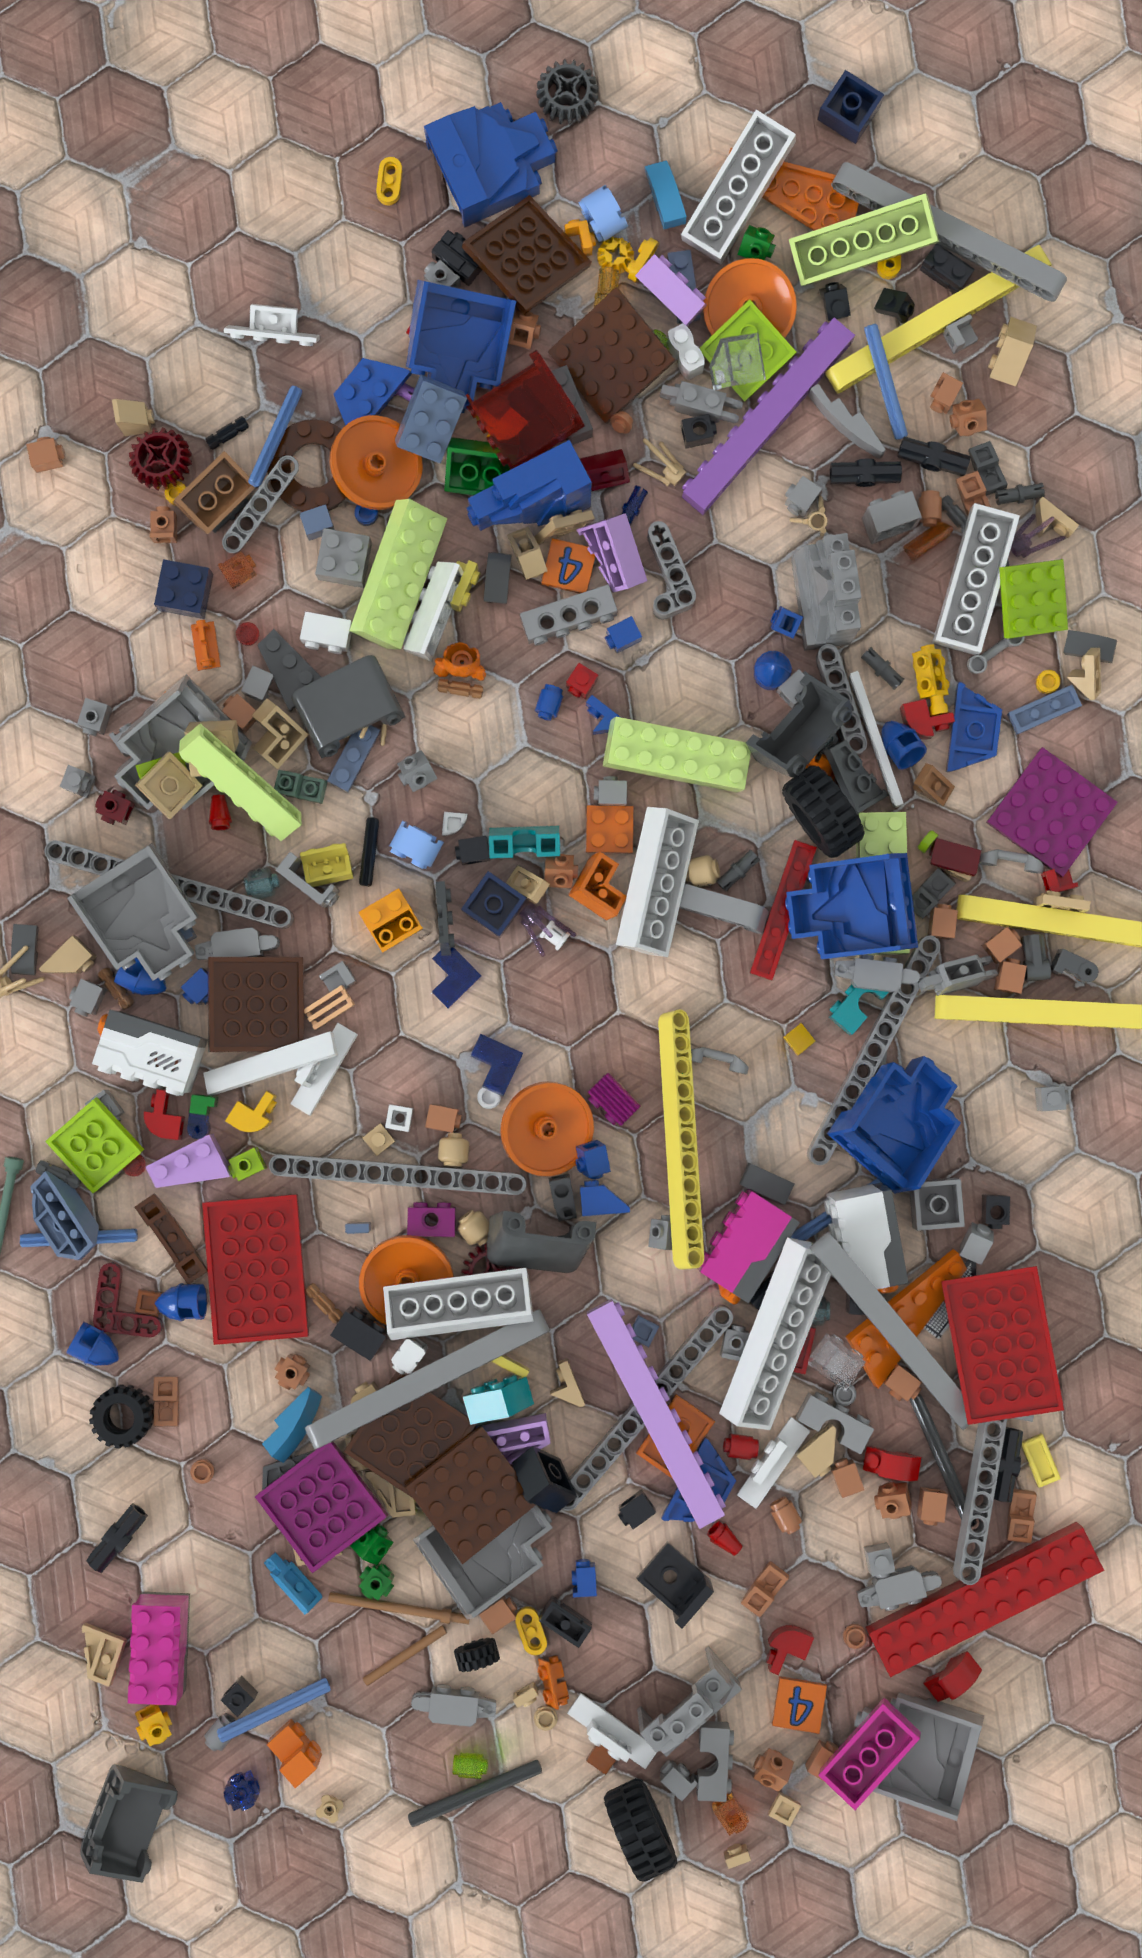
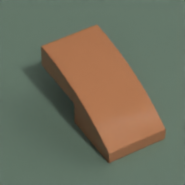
(972, 490)
(166, 1401)
(1020, 1516)
(764, 1589)

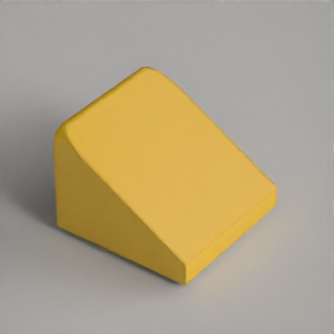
(799, 1039)

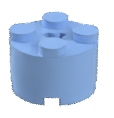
(603, 213)
(416, 845)

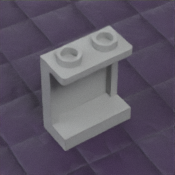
(289, 867)

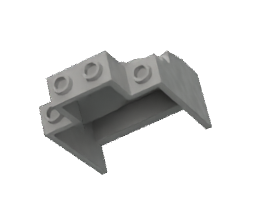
(827, 592)
(161, 731)
(138, 914)
(491, 1570)
(708, 1697)
(939, 1764)

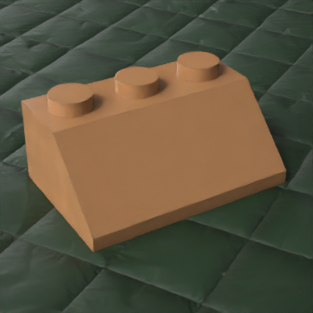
(214, 493)

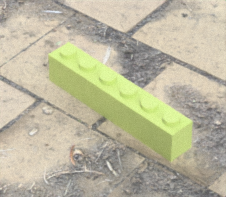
(239, 782)

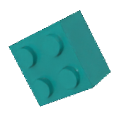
(498, 1399)

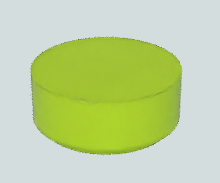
(927, 841)

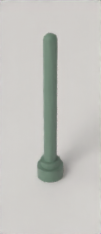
(12, 1167)

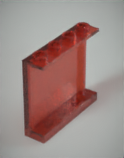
(526, 414)

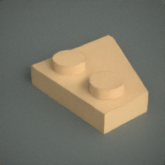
(564, 525)
(396, 1501)
(102, 1654)

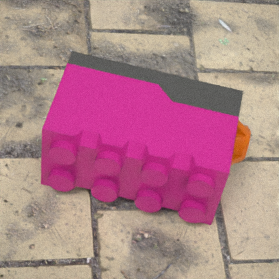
(747, 1246)
(159, 1648)

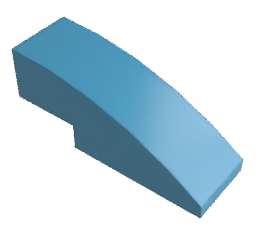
(665, 195)
(292, 1425)

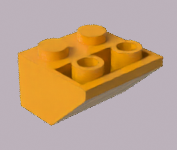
(390, 920)

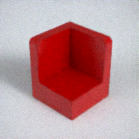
(1055, 883)

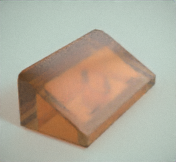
(927, 540)

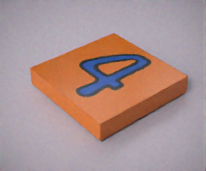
(568, 566)
(799, 1705)

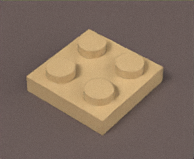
(168, 785)
(1053, 900)

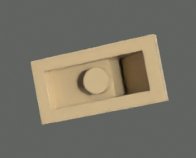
(1062, 524)
(1088, 680)
(527, 884)
(570, 1391)

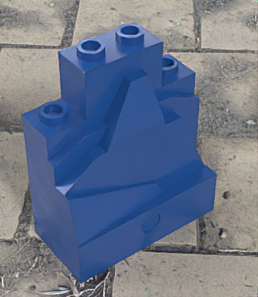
(490, 158)
(459, 336)
(534, 491)
(856, 906)
(900, 1123)

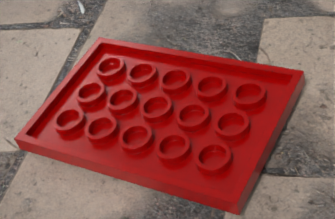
(255, 1269)
(1002, 1345)

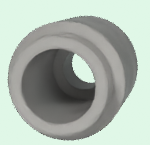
(211, 1735)

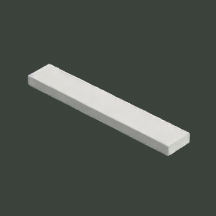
(875, 739)
(270, 1063)

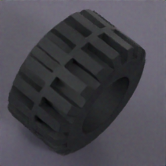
(107, 1430)

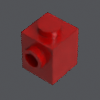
(581, 681)

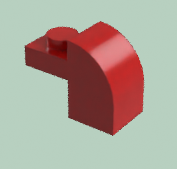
(917, 717)
(160, 1122)
(892, 1465)
(788, 1640)
(955, 1679)

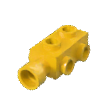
(929, 678)

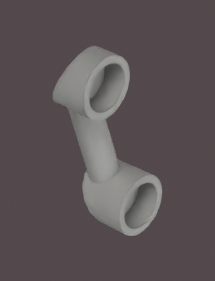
(978, 663)
(1032, 864)
(736, 1063)

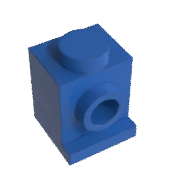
(786, 621)
(584, 1578)

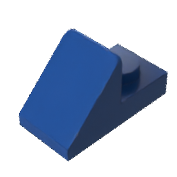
(598, 709)

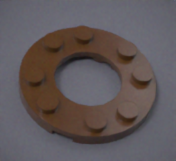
(294, 438)

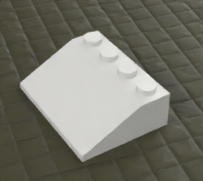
(434, 610)

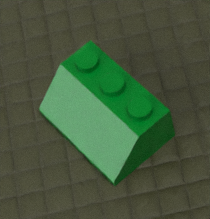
(471, 466)

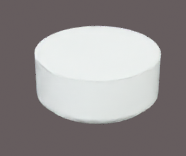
(488, 1099)

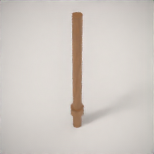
(444, 1615)

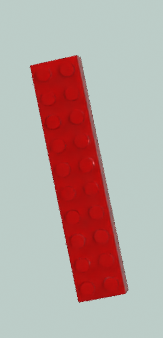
(1000, 1593)

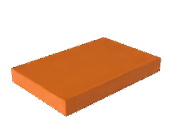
(692, 1420)

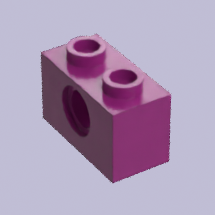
(446, 1220)

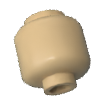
(703, 871)
(453, 1150)
(474, 1227)

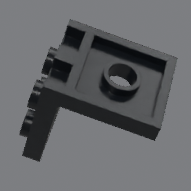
(686, 1592)

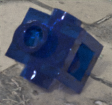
(241, 1783)

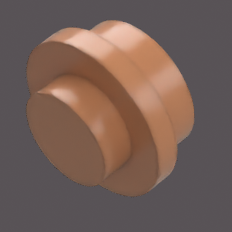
(621, 422)
(202, 1471)
(854, 1636)

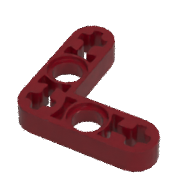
(116, 1316)

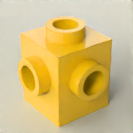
(153, 1724)

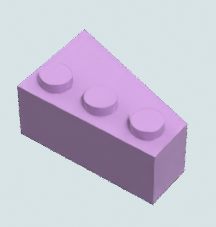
(671, 289)
(616, 552)
(192, 1163)
(519, 1434)

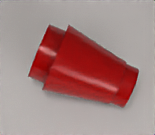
(219, 813)
(723, 1537)

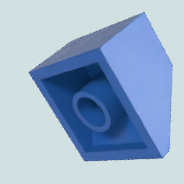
(600, 1200)

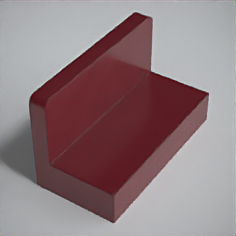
(606, 469)
(955, 857)

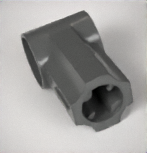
(1035, 958)

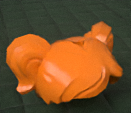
(452, 658)

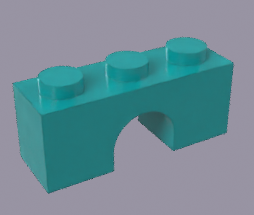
(508, 841)
(847, 1013)

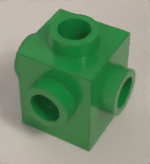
(757, 243)
(373, 1545)
(380, 1573)

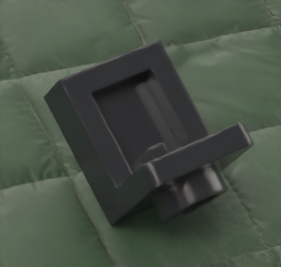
(835, 301)
(895, 304)

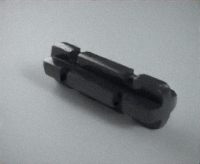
(227, 432)

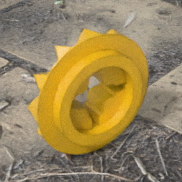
(610, 245)

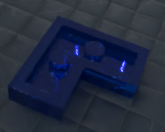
(459, 979)
(502, 1062)

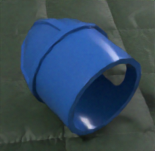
(772, 670)
(902, 744)
(138, 981)
(183, 1302)
(93, 1346)

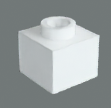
(391, 1121)

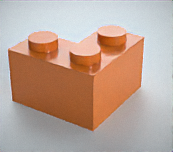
(593, 887)
(295, 1751)

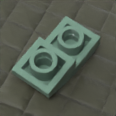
(300, 786)

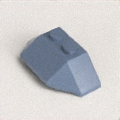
(63, 1217)

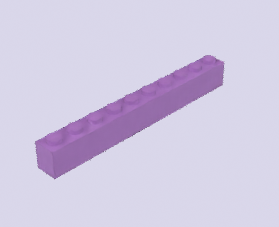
(768, 416)

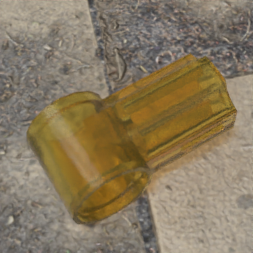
(607, 282)

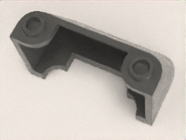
(346, 703)
(803, 730)
(513, 1247)
(125, 1823)

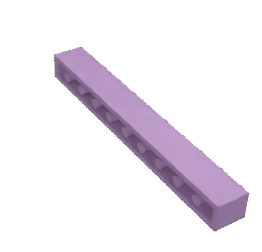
(656, 1414)

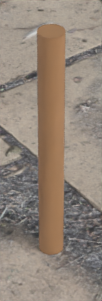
(404, 1655)

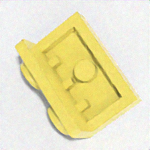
(470, 576)
(326, 865)

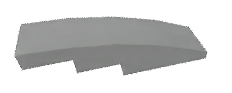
(852, 427)

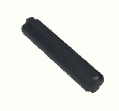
(369, 851)

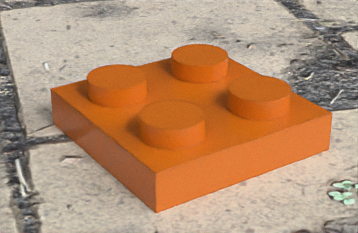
(609, 829)

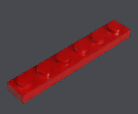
(777, 922)

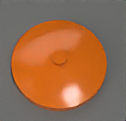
(752, 280)
(371, 465)
(545, 1127)
(399, 1262)

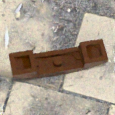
(172, 1238)

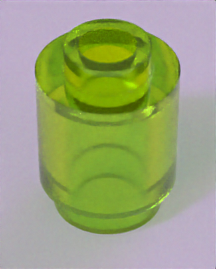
(470, 1765)

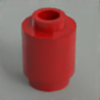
(741, 1446)

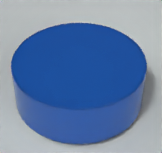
(365, 516)

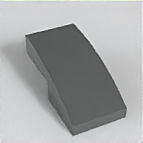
(987, 464)
(497, 577)
(1080, 642)
(931, 892)
(24, 936)
(766, 1183)

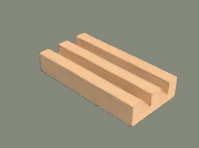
(312, 1017)

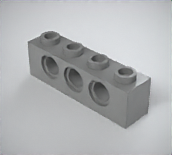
(600, 597)

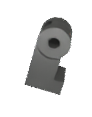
(1071, 963)
(563, 1197)

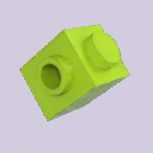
(246, 1164)

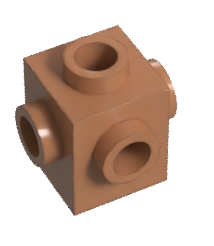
(524, 329)
(968, 417)
(560, 871)
(300, 1368)
(893, 1500)
(772, 1769)

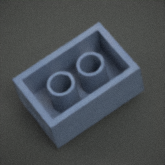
(430, 419)

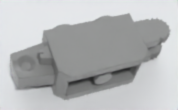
(699, 401)
(236, 943)
(876, 974)
(958, 975)
(900, 1587)
(454, 1705)

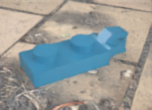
(293, 1583)

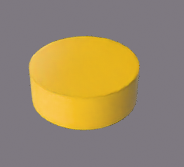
(173, 491)
(1047, 681)

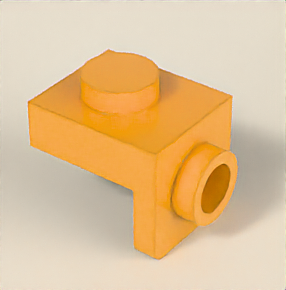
(581, 228)

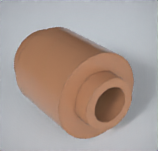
(930, 508)
(785, 1515)

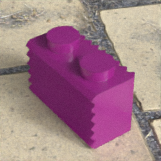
(613, 1100)

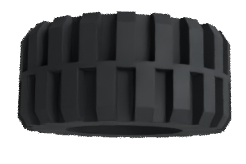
(823, 811)
(640, 1830)

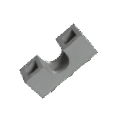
(816, 1411)
(714, 1782)

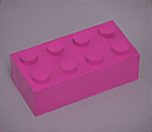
(869, 1753)

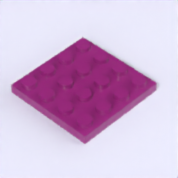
(1051, 812)
(321, 1505)

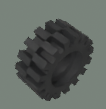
(476, 1654)

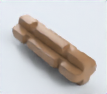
(460, 688)
(116, 990)
(323, 1303)

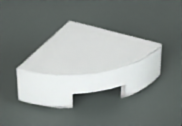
(453, 822)

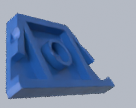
(369, 389)
(975, 729)
(720, 1474)

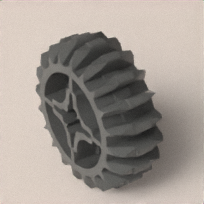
(578, 78)

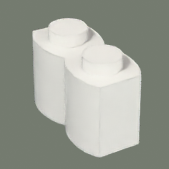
(685, 351)

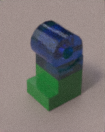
(199, 1112)

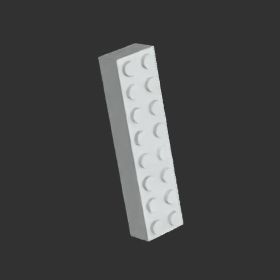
(776, 1337)

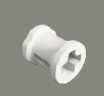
(559, 936)

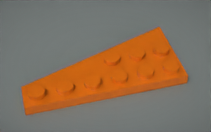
(809, 196)
(915, 1307)

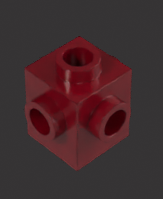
(121, 810)

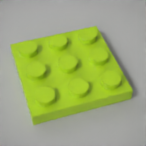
(774, 346)
(1033, 598)
(94, 1145)

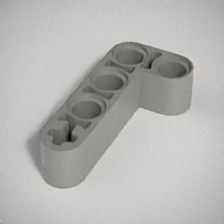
(668, 567)
(724, 908)

